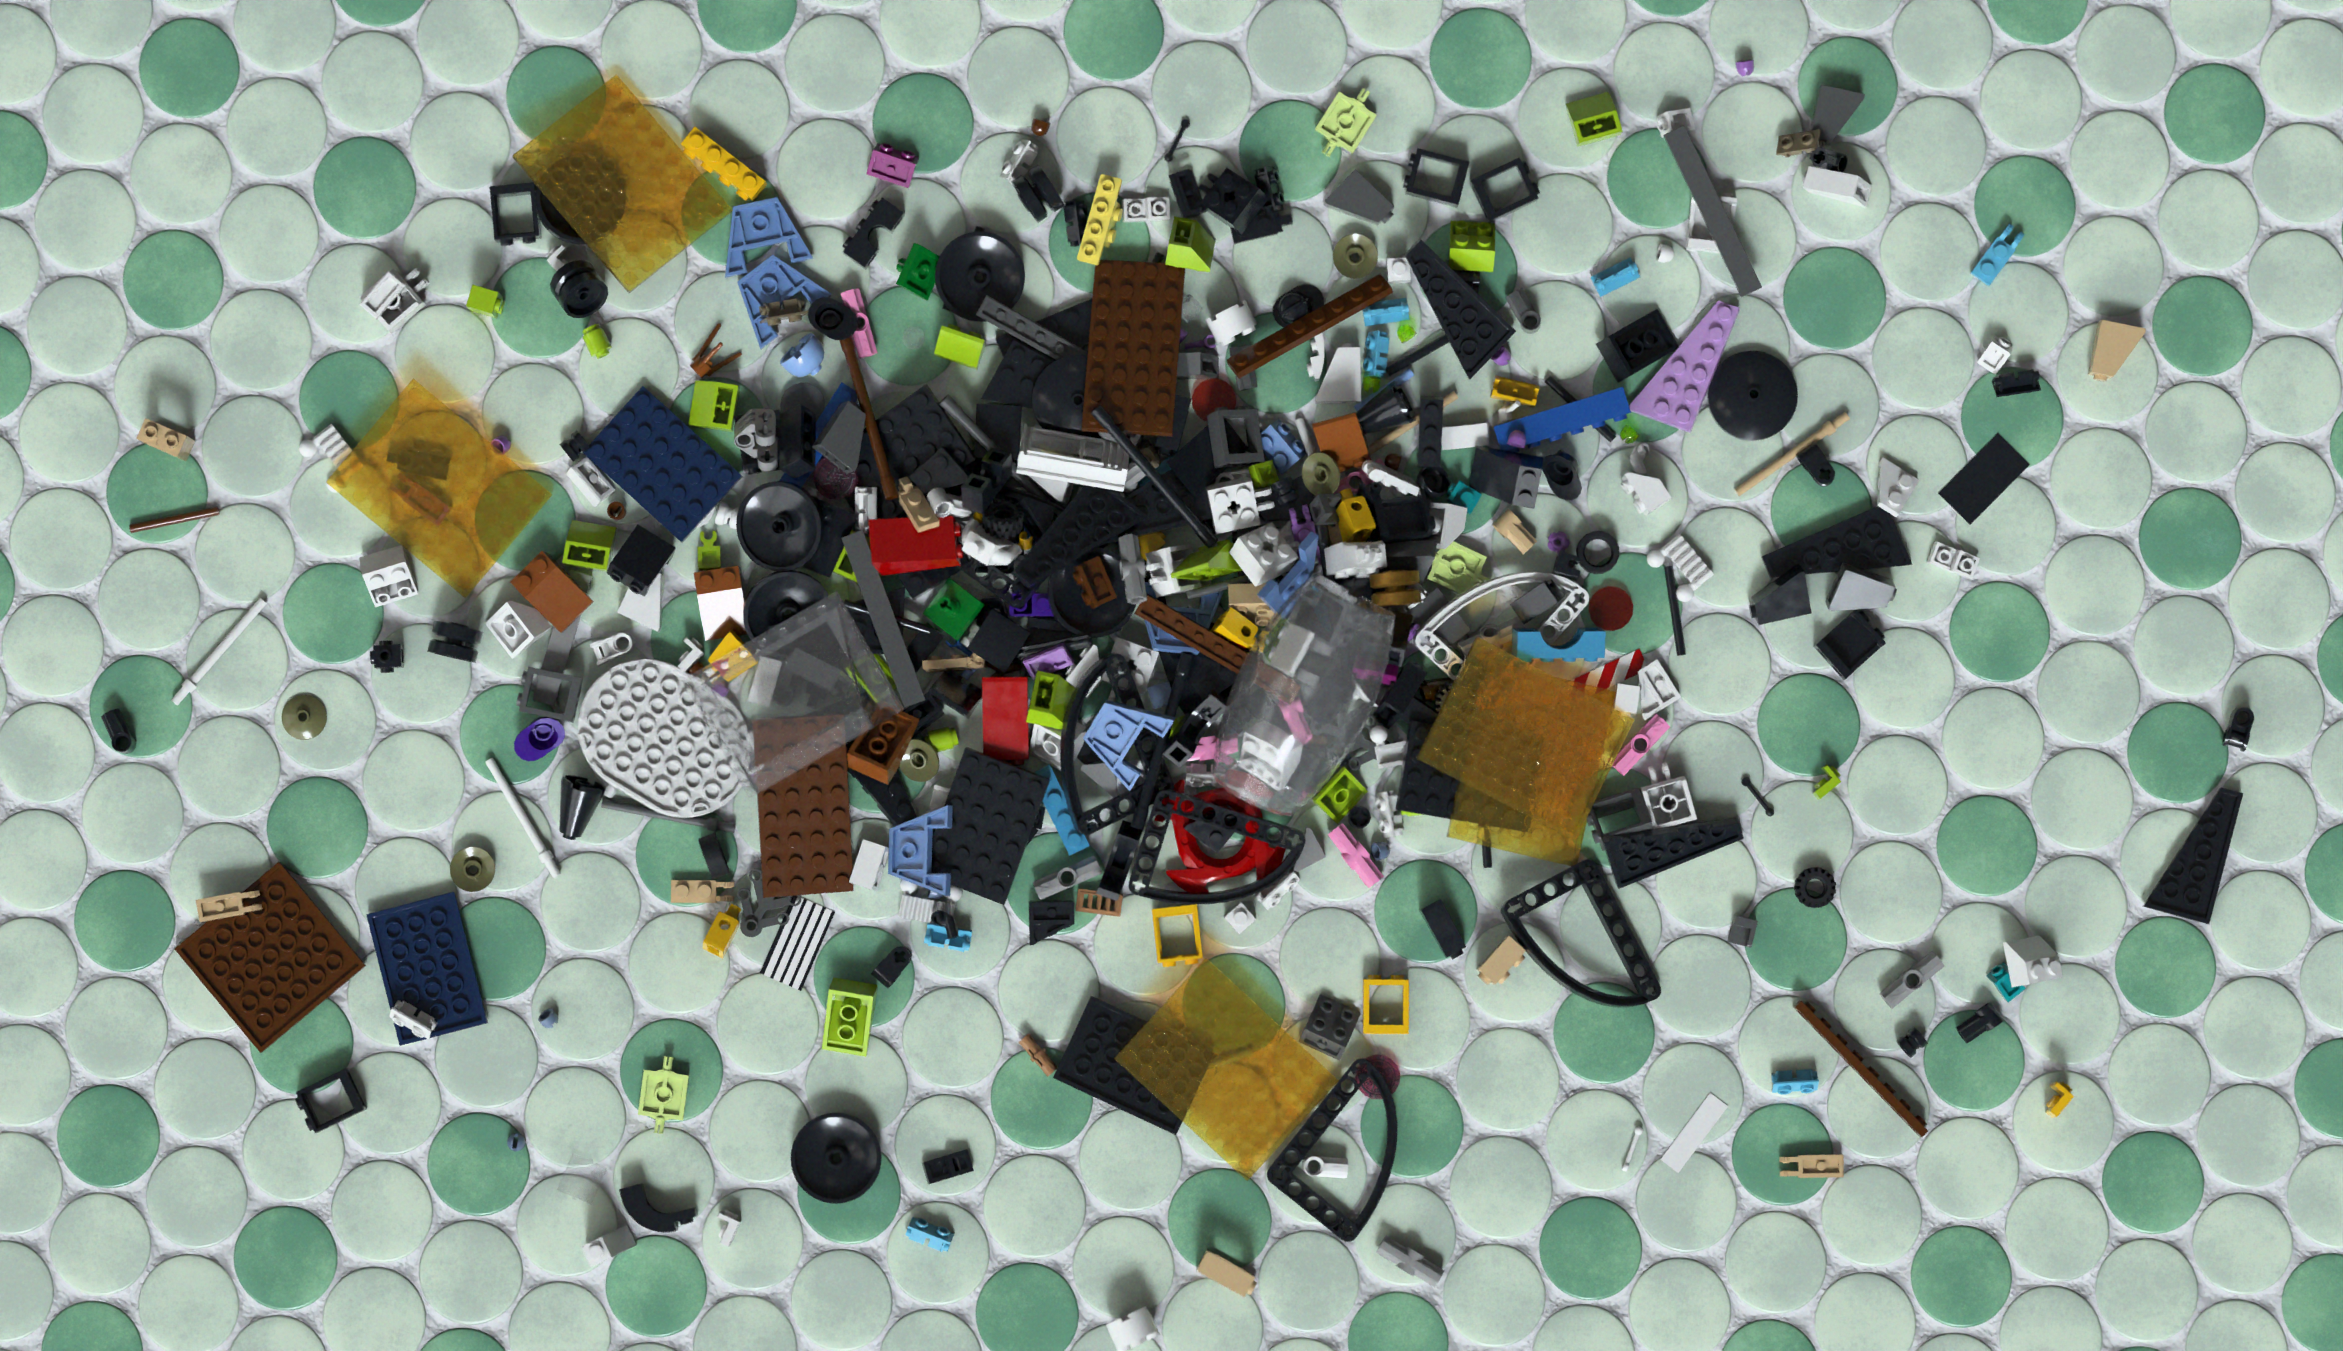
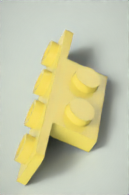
(1101, 221)

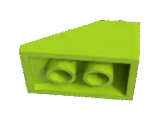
(1208, 563)
(849, 1016)

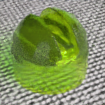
(1405, 333)
(1371, 382)
(1629, 434)

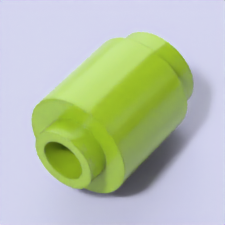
(596, 341)
(942, 739)

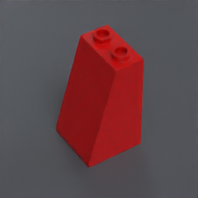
(901, 549)
(1004, 718)

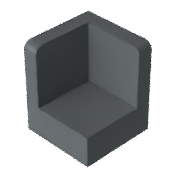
(1324, 510)
(1742, 931)

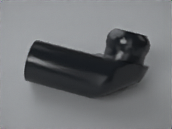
(946, 921)

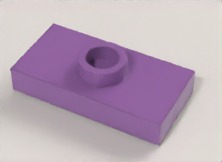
(1048, 660)

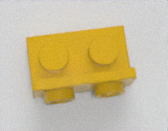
(2058, 1103)

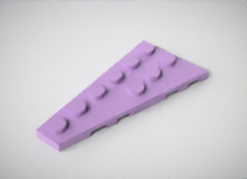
(1683, 381)

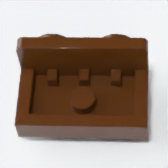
(1094, 582)

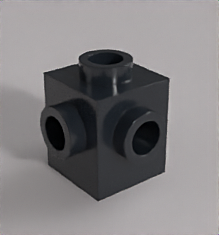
(395, 659)

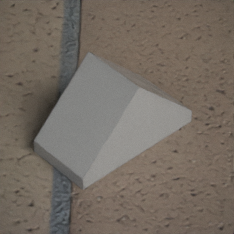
(1102, 776)
(1311, 852)

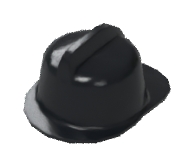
(1297, 304)
(832, 318)
(1562, 475)

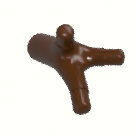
(1013, 667)

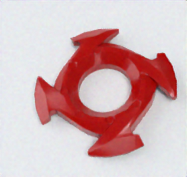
(1208, 869)

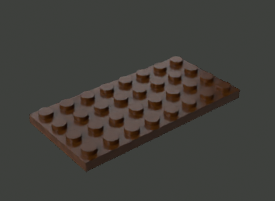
(1134, 346)
(807, 830)

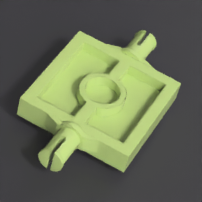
(1345, 122)
(1457, 568)
(663, 1095)

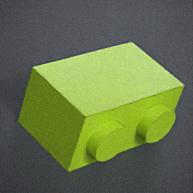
(485, 301)

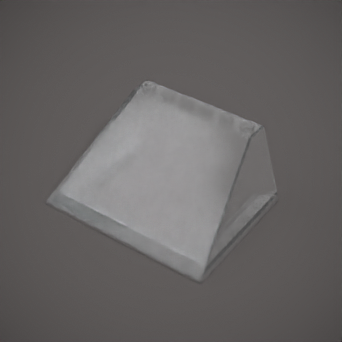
(792, 694)

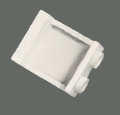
(1698, 234)

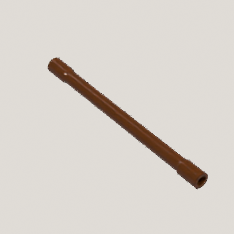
(887, 480)

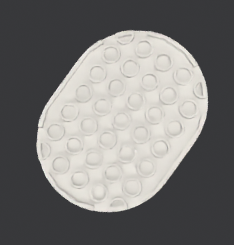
(653, 741)

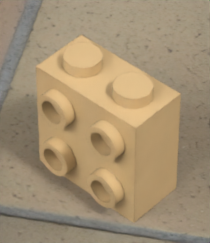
(1247, 602)
(1502, 958)

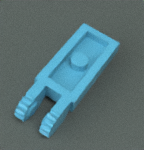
(1996, 257)

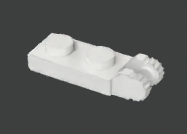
(1388, 477)

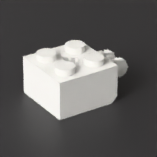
(407, 303)
(1245, 514)
(1265, 553)
(1355, 559)
(1162, 564)
(1143, 659)
(1675, 790)

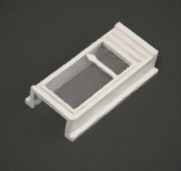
(1072, 458)

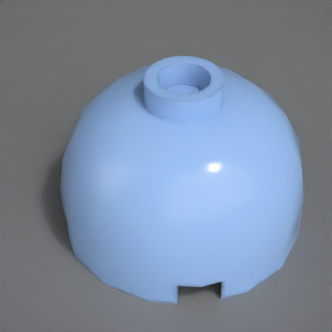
(805, 357)

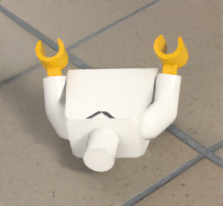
(991, 549)

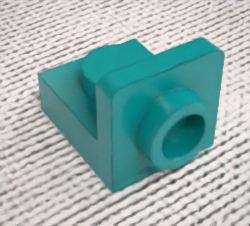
(1463, 496)
(2000, 978)

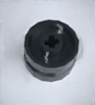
(1036, 194)
(579, 289)
(456, 637)

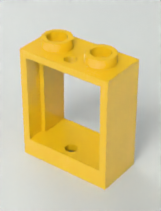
(1177, 911)
(1385, 1029)

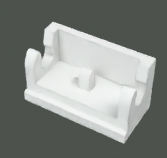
(869, 865)

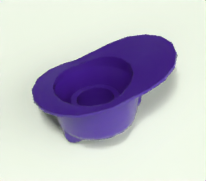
(539, 738)

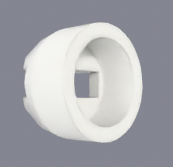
(1664, 253)

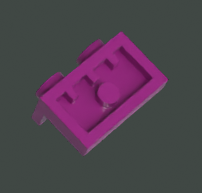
(892, 164)

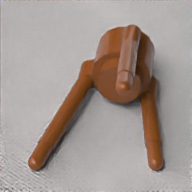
(703, 364)

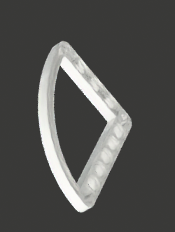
(1487, 587)

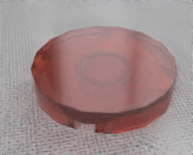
(1211, 395)
(1610, 608)

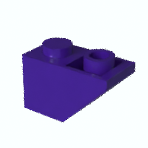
(1035, 608)

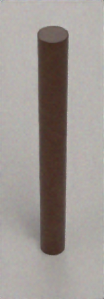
(174, 519)

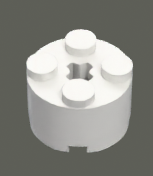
(1232, 322)
(1132, 1329)

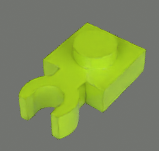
(708, 555)

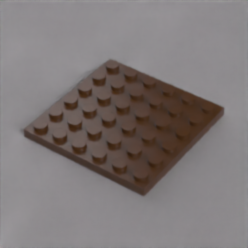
(271, 961)

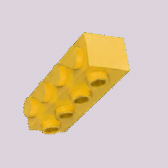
(724, 164)

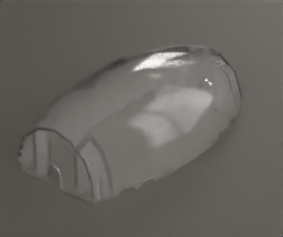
(1302, 696)

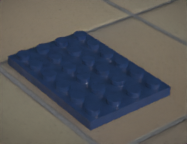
(662, 464)
(428, 964)

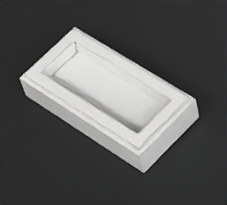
(382, 294)

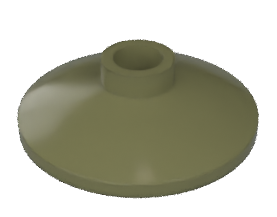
(1355, 244)
(1314, 475)
(315, 719)
(919, 769)
(464, 860)

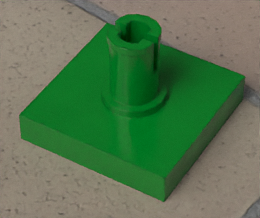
(918, 271)
(953, 609)

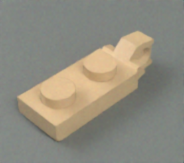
(916, 506)
(956, 663)

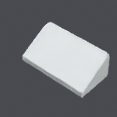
(590, 481)

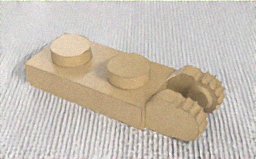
(698, 891)
(225, 906)
(1815, 1166)

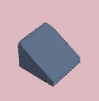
(1159, 694)

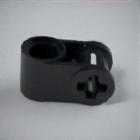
(1813, 462)
(2238, 730)
(889, 969)

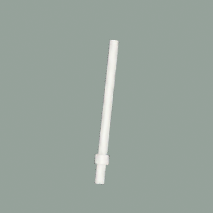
(189, 685)
(544, 855)

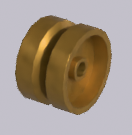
(1395, 588)

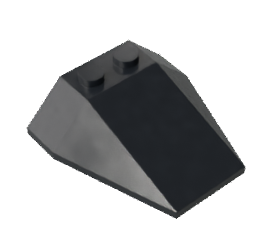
(1202, 679)

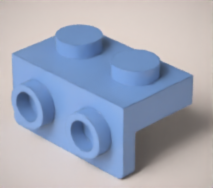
(1281, 446)

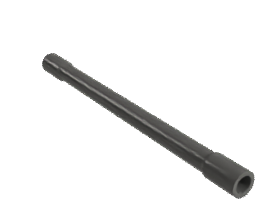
(957, 413)

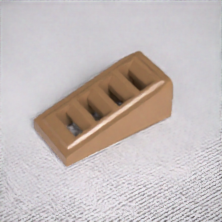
(1079, 905)

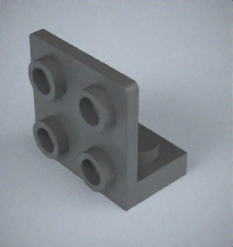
(1329, 1027)

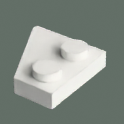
(1894, 487)
(1655, 689)

